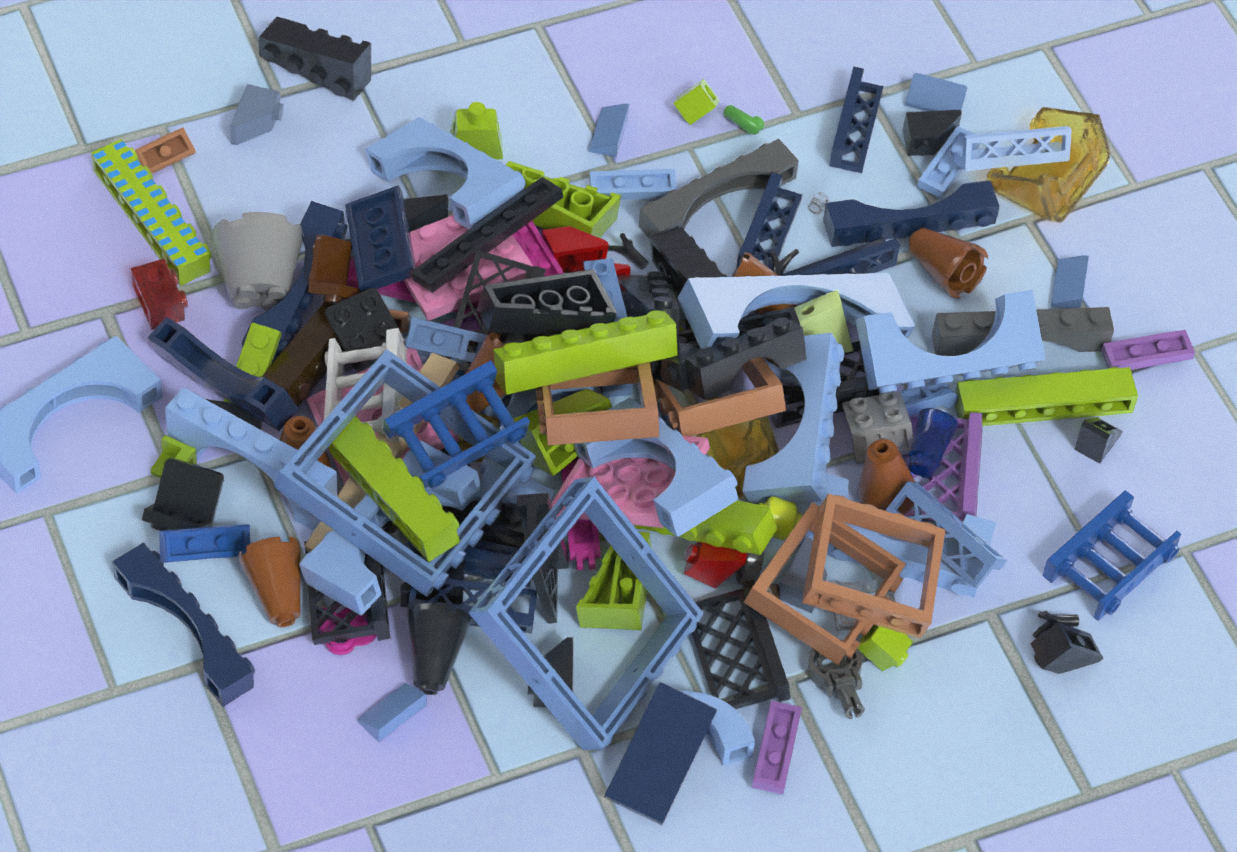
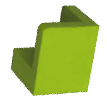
(696, 101)
(173, 449)

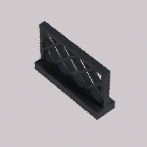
(532, 272)
(850, 388)
(532, 511)
(376, 614)
(764, 648)

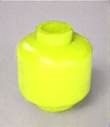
(784, 514)

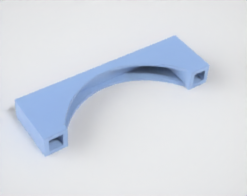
(719, 303)

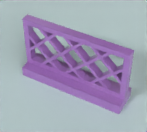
(969, 464)

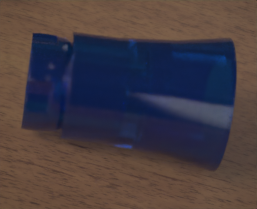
(930, 441)

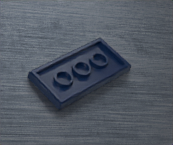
(380, 239)
(660, 753)

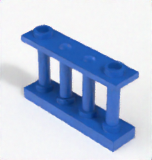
(455, 394)
(1101, 529)

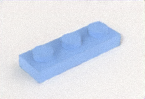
(943, 170)
(635, 183)

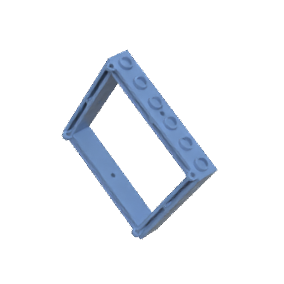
(361, 531)
(588, 730)

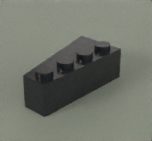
(318, 56)
(681, 258)
(649, 293)
(546, 304)

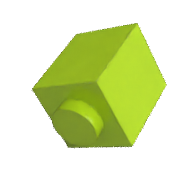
(885, 647)

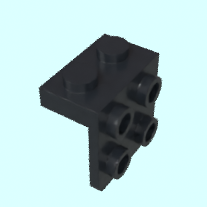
(360, 323)
(185, 497)

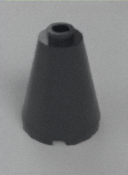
(434, 644)

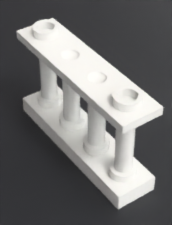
(336, 381)

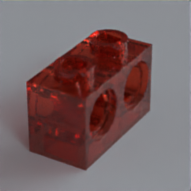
(158, 292)

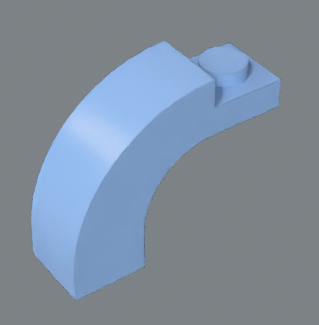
(727, 730)

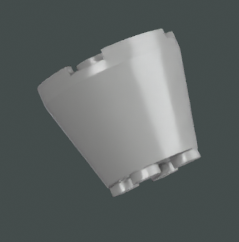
(257, 257)

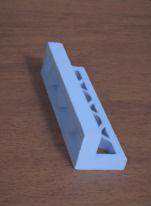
(1017, 153)

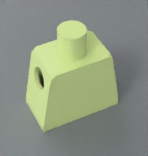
(825, 316)

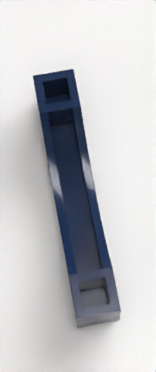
(855, 222)
(288, 312)
(251, 393)
(148, 581)

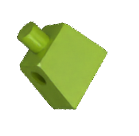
(479, 128)

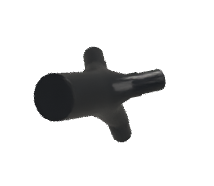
(629, 251)
(780, 265)
(1051, 619)

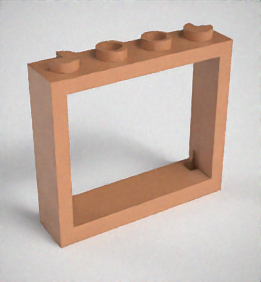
(714, 414)
(601, 425)
(852, 544)
(860, 604)

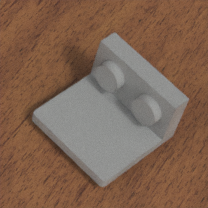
(878, 419)

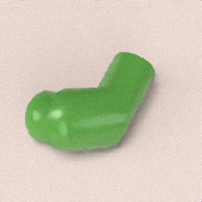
(750, 124)

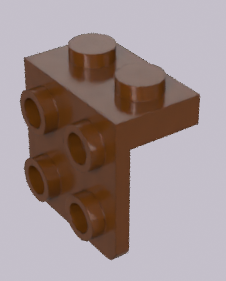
(331, 269)

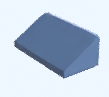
(935, 94)
(610, 129)
(1070, 282)
(393, 711)

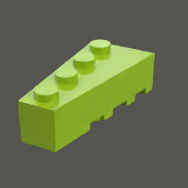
(578, 208)

